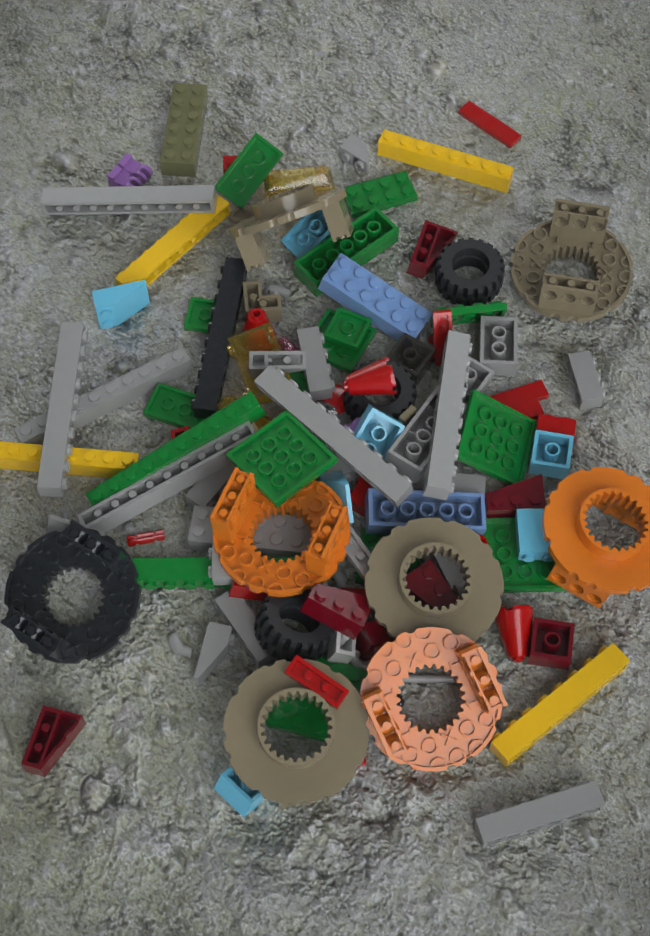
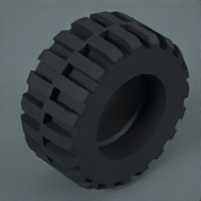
(473, 254)
(405, 396)
(281, 640)

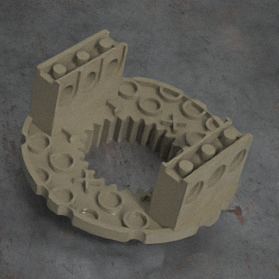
(285, 208)
(579, 232)
(392, 557)
(290, 781)

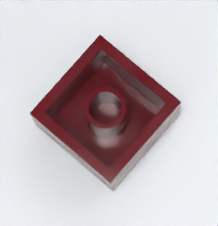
(551, 643)

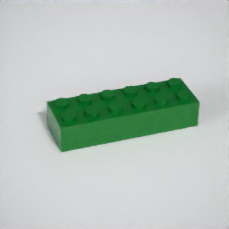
(370, 237)

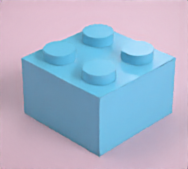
(551, 454)

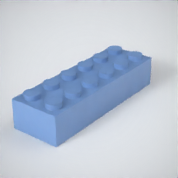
(373, 298)
(460, 507)

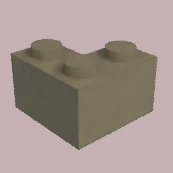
(269, 303)

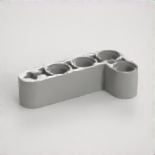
(450, 573)

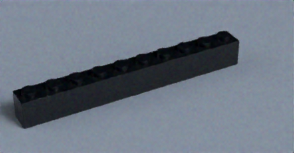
(222, 327)

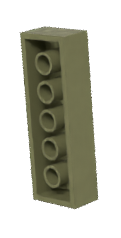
(184, 130)

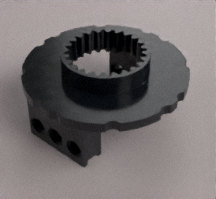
(40, 565)

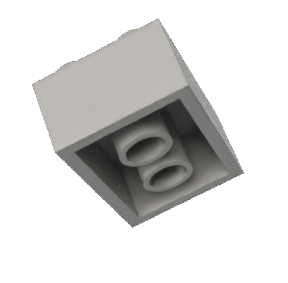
(499, 344)

